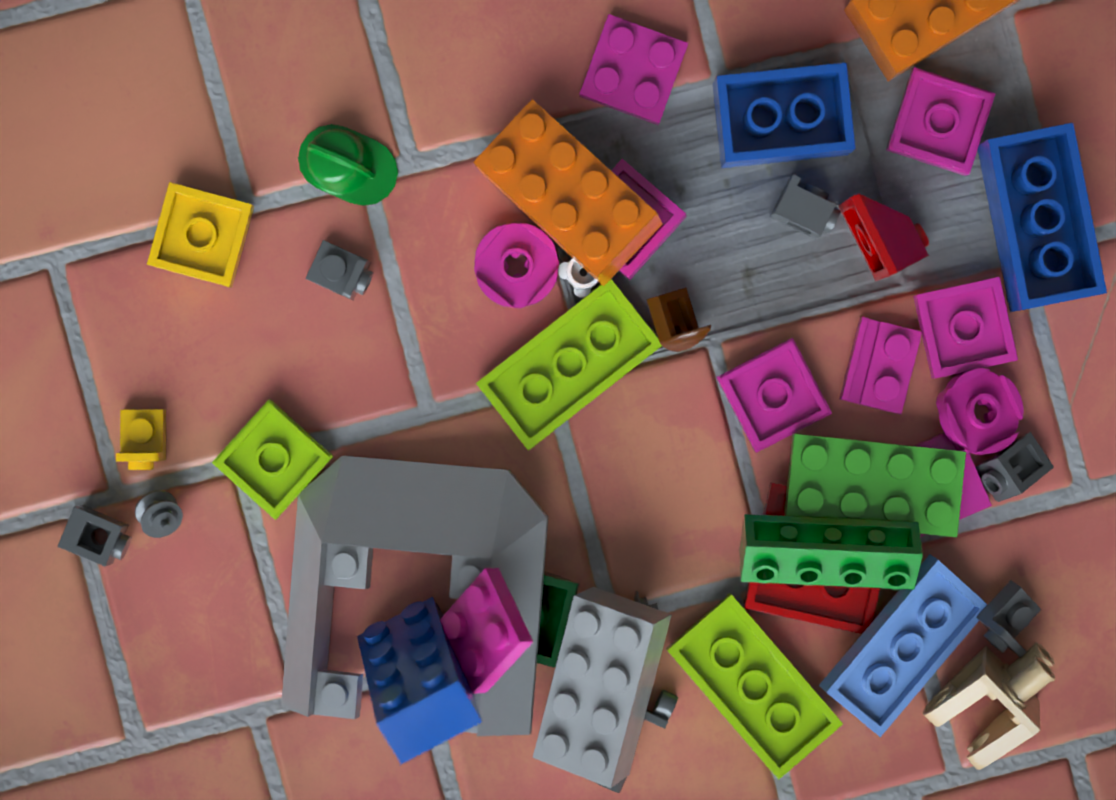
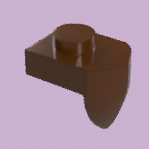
(676, 320)

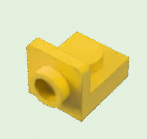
(142, 438)

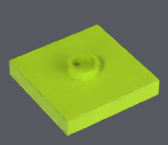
(272, 459)

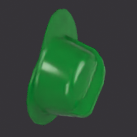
(347, 165)

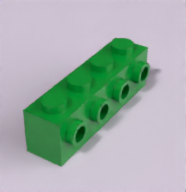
(830, 551)

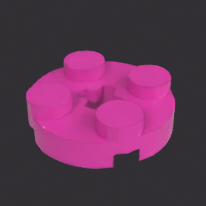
(516, 241)
(957, 414)

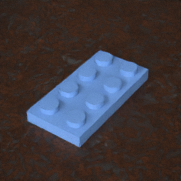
(904, 646)

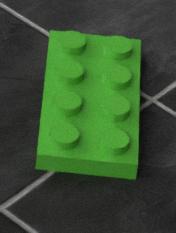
(875, 482)

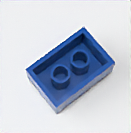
(783, 115)

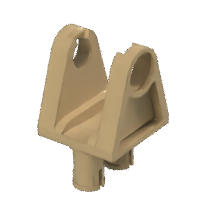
(1014, 688)

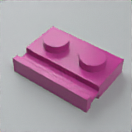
(880, 365)

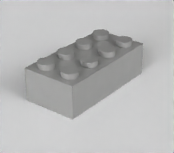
(601, 686)

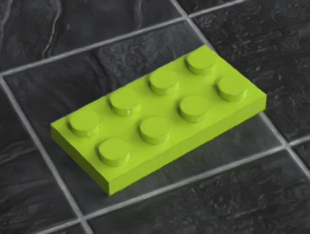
(569, 364)
(754, 686)

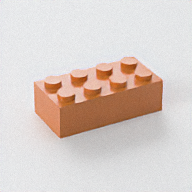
(912, 30)
(568, 192)

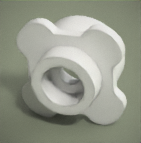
(581, 284)

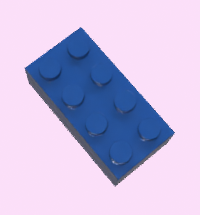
(1041, 217)
(416, 681)

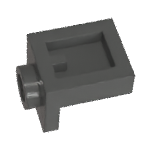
(340, 271)
(1014, 468)
(1007, 617)

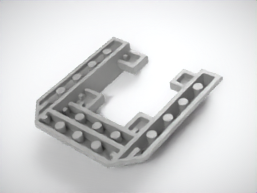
(415, 507)

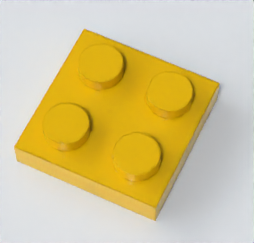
(200, 234)

